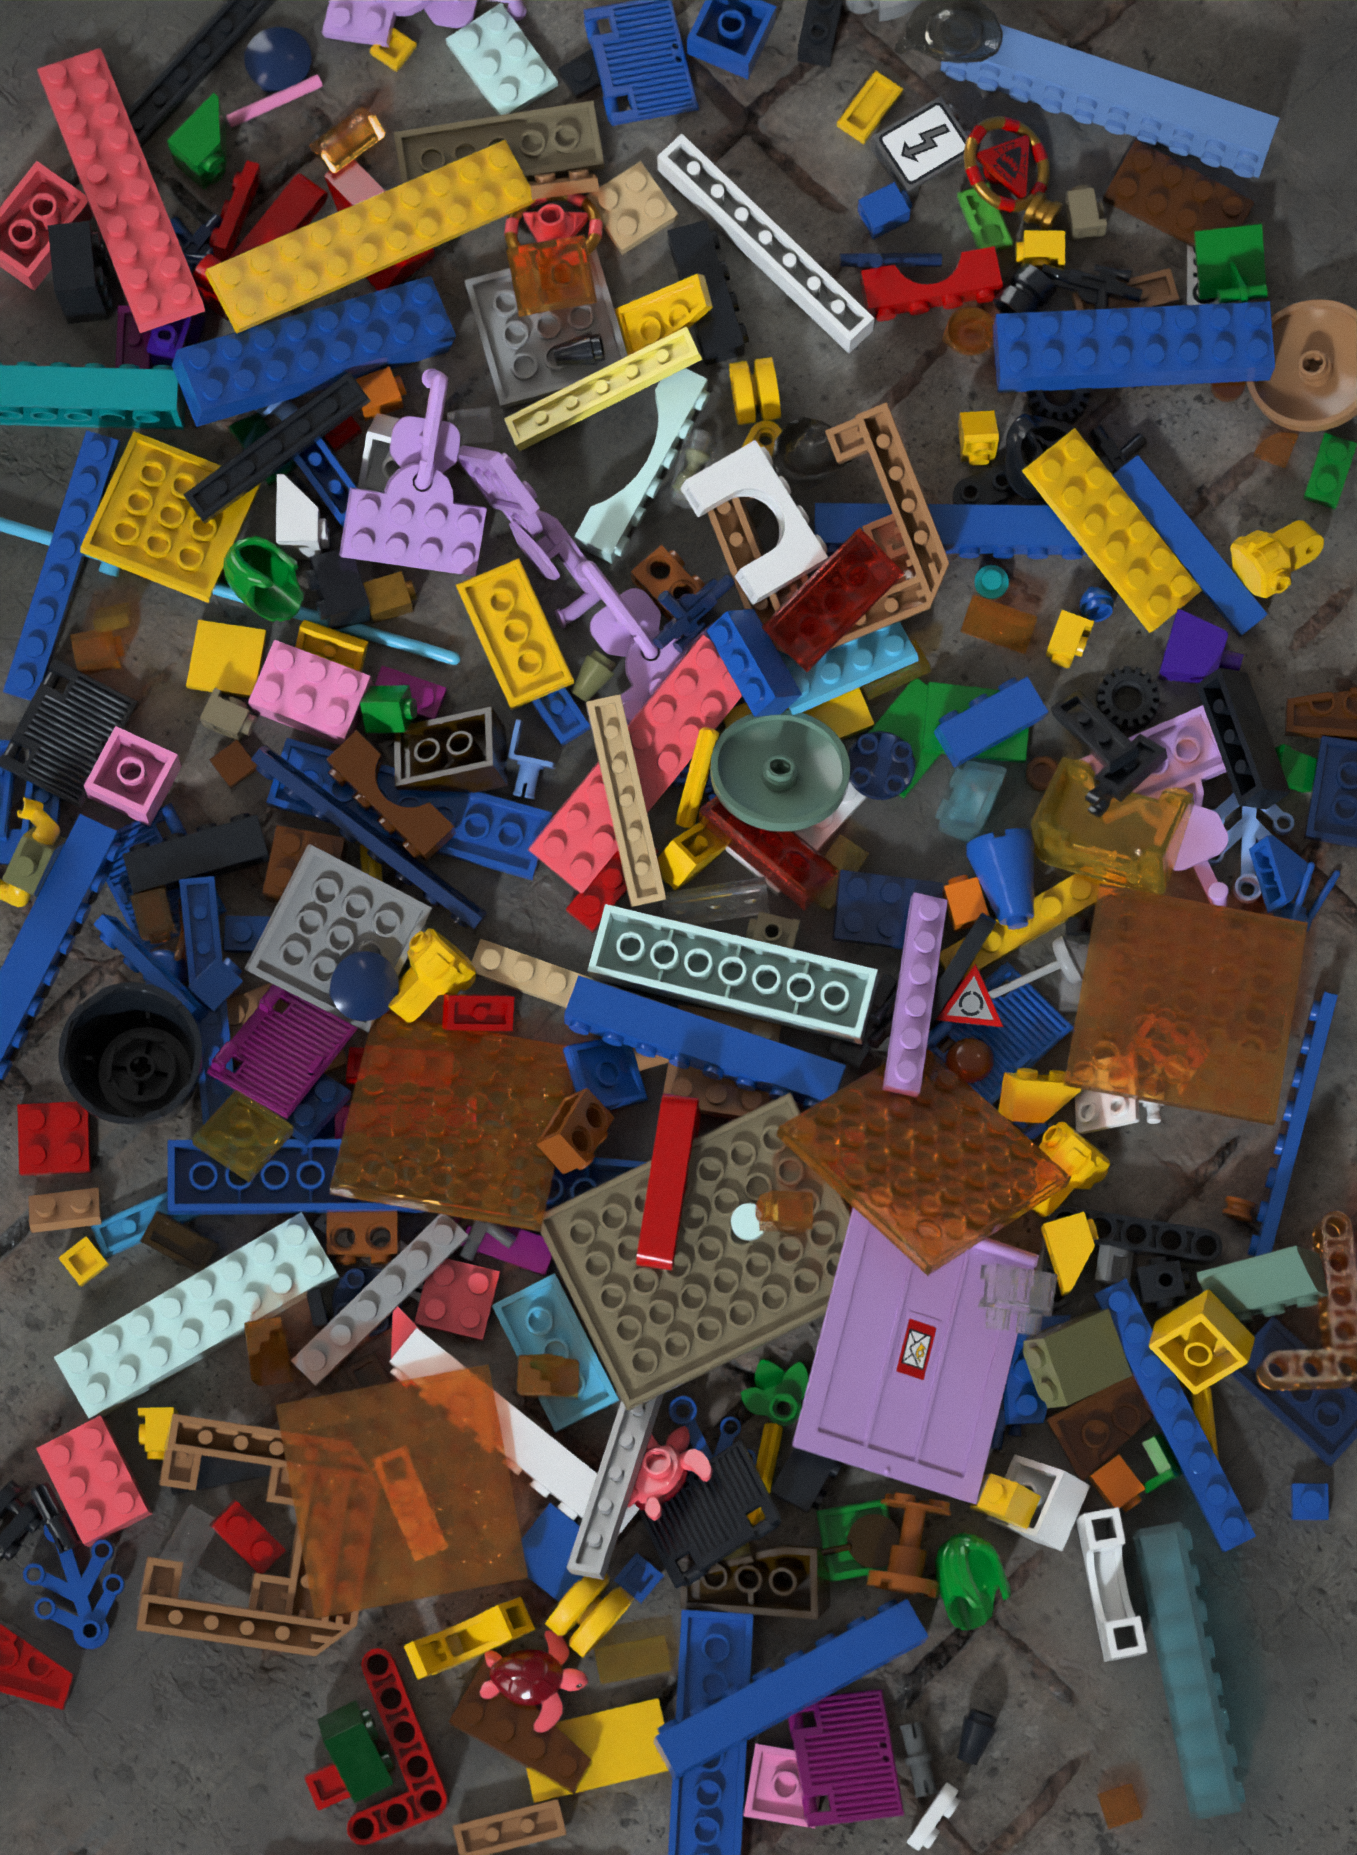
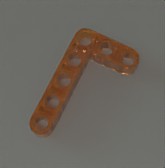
(1331, 1316)

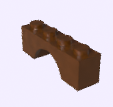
(420, 827)

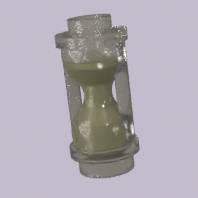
(698, 450)

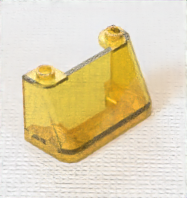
(1126, 846)

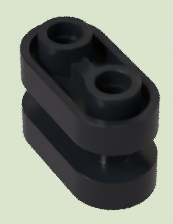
(27, 1519)

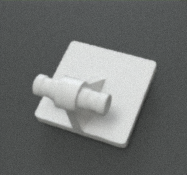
(1103, 1111)

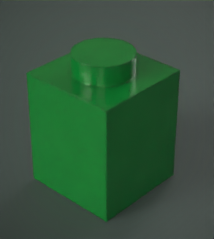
(388, 708)

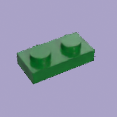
(1330, 471)

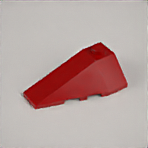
(353, 186)

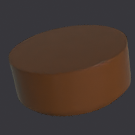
(1228, 391)
(1040, 772)

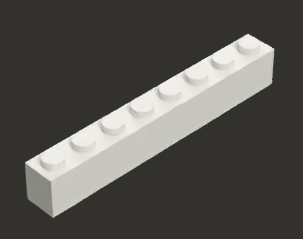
(765, 243)
(525, 1443)

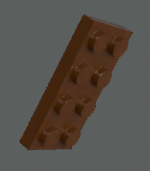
(1173, 195)

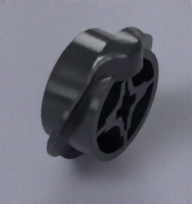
(1034, 437)

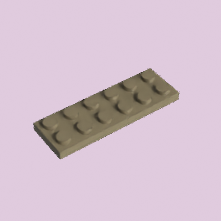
(540, 140)

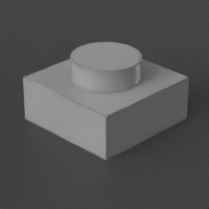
(1113, 1264)

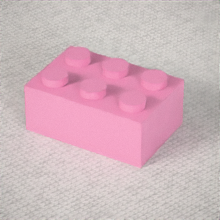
(309, 693)

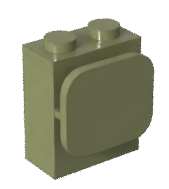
(1076, 1358)

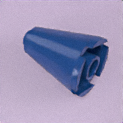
(1006, 874)

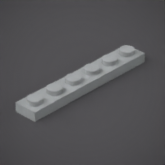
(379, 1298)
(612, 1489)

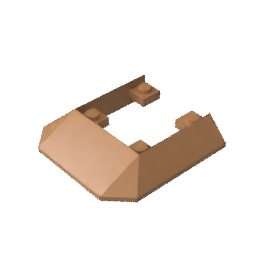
(904, 536)
(278, 1606)

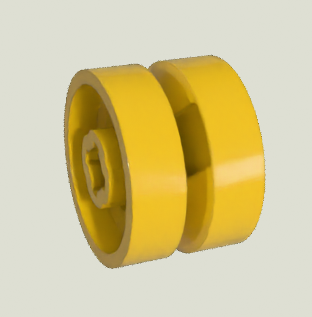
(755, 390)

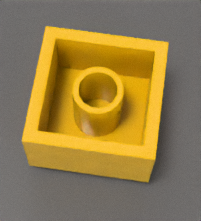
(1201, 1342)

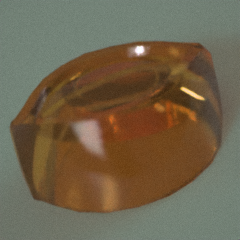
(969, 331)

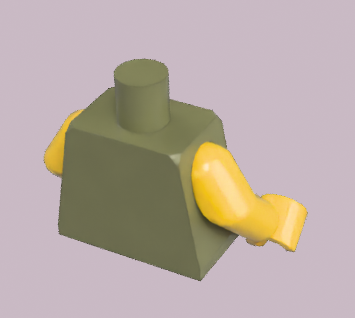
(32, 857)

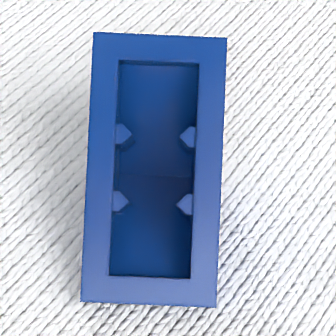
(1277, 871)

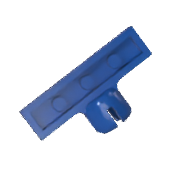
(156, 966)

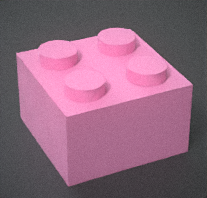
(132, 776)

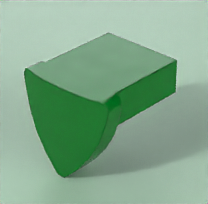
(1297, 768)
(1163, 1461)

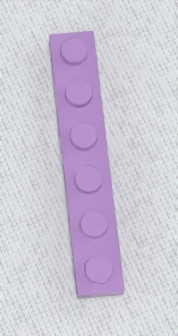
(915, 995)

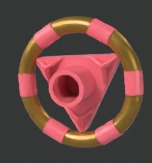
(554, 223)

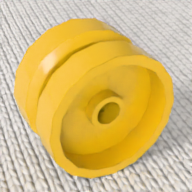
(594, 1615)

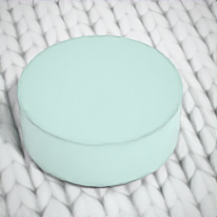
(745, 1222)

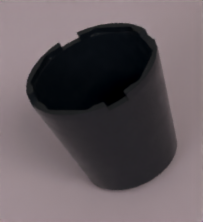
(120, 1033)

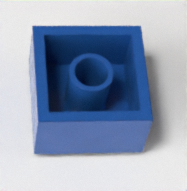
(731, 33)

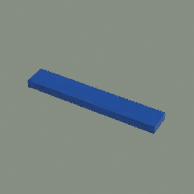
(1190, 547)

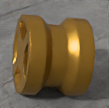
(1042, 212)

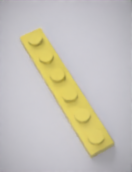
(603, 388)

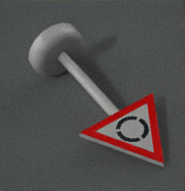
(974, 1003)

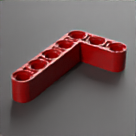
(289, 212)
(667, 1181)
(404, 1753)

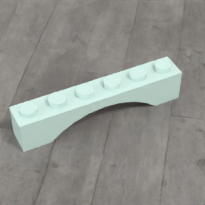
(609, 522)

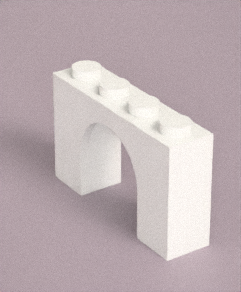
(751, 475)
(1101, 1546)

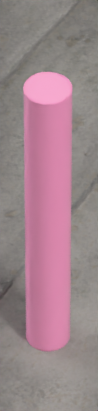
(274, 101)

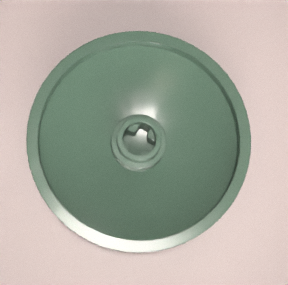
(780, 771)

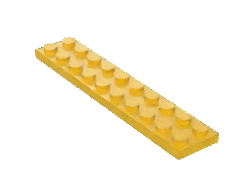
(370, 236)

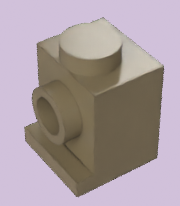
(1084, 213)
(227, 716)
(786, 927)

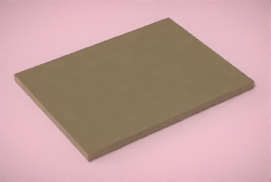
(723, 1290)

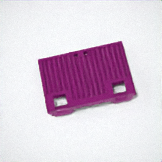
(282, 1051)
(846, 1759)

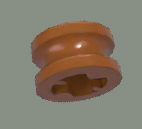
(1238, 1209)

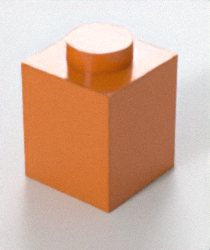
(383, 391)
(964, 901)
(1117, 1484)

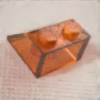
(551, 275)

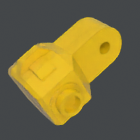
(1266, 559)
(434, 971)
(1076, 1157)

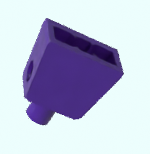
(1195, 650)

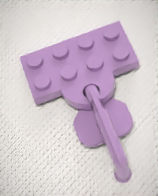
(373, 20)
(504, 491)
(412, 524)
(628, 630)
(1190, 761)

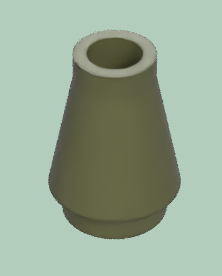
(593, 675)

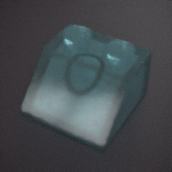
(971, 800)

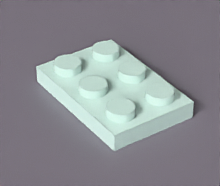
(502, 61)

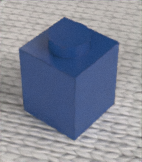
(884, 210)
(216, 983)

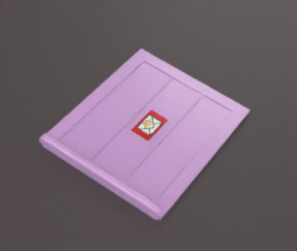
(907, 1365)

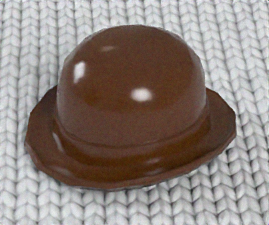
(968, 1058)

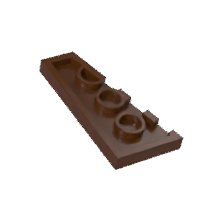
(1323, 715)
(1100, 1424)
(511, 1731)

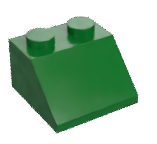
(201, 144)

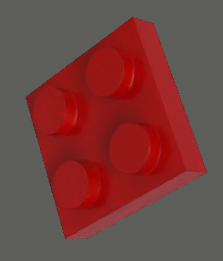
(53, 1138)

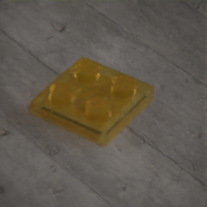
(243, 1135)

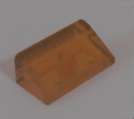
(348, 139)
(999, 624)

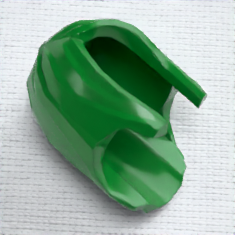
(263, 578)
(969, 1579)

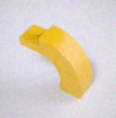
(469, 1639)

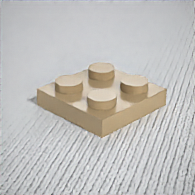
(632, 207)

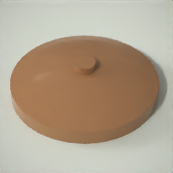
(1313, 367)

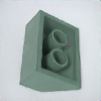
(1267, 1282)

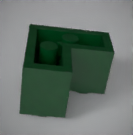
(352, 1746)

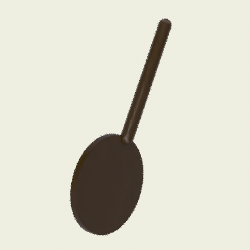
(869, 1541)

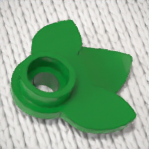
(775, 1387)

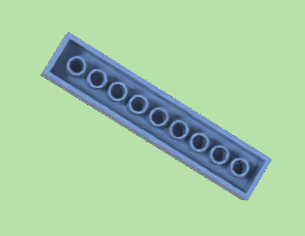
(1124, 101)

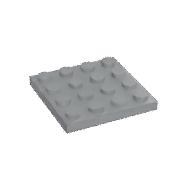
(522, 347)
(323, 919)

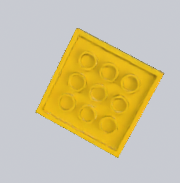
(152, 526)

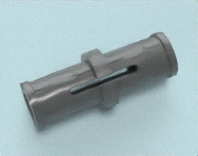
(919, 1759)

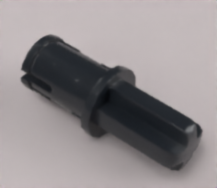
(54, 1517)

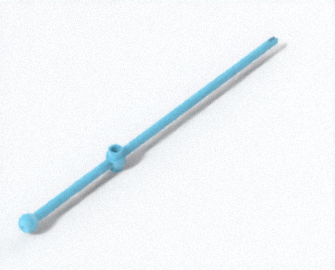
(224, 590)

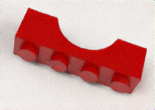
(891, 293)

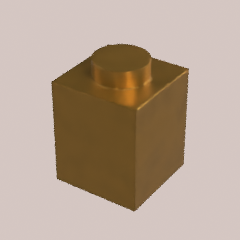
(389, 596)

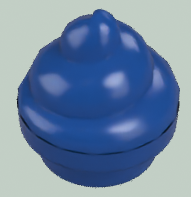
(1096, 604)

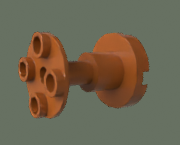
(907, 1559)

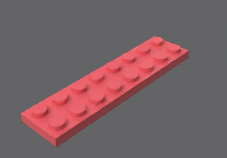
(663, 741)

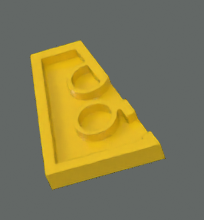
(663, 312)

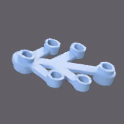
(1248, 830)

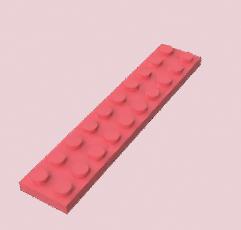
(121, 191)

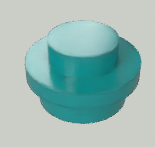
(991, 582)

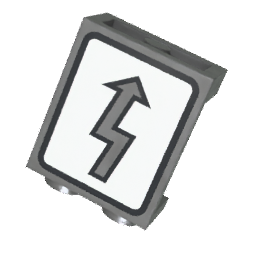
(921, 145)

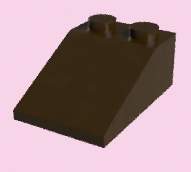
(452, 753)

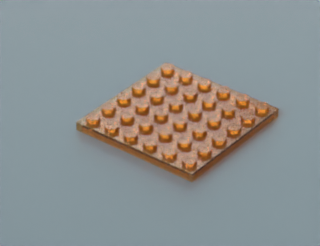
(1186, 1004)
(452, 1122)
(924, 1167)
(401, 1491)

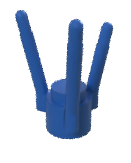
(1296, 911)

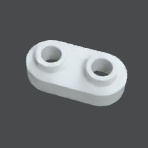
(925, 1831)

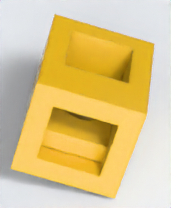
(1042, 248)
(1068, 639)
(155, 1430)

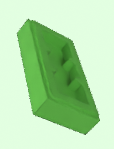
(984, 221)

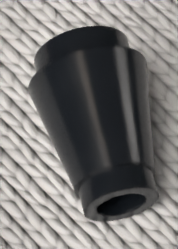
(582, 350)
(976, 1735)

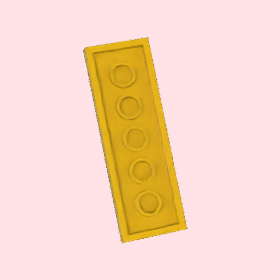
(1112, 530)

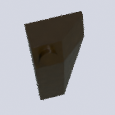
(767, 1582)

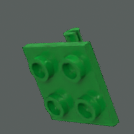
(1231, 263)

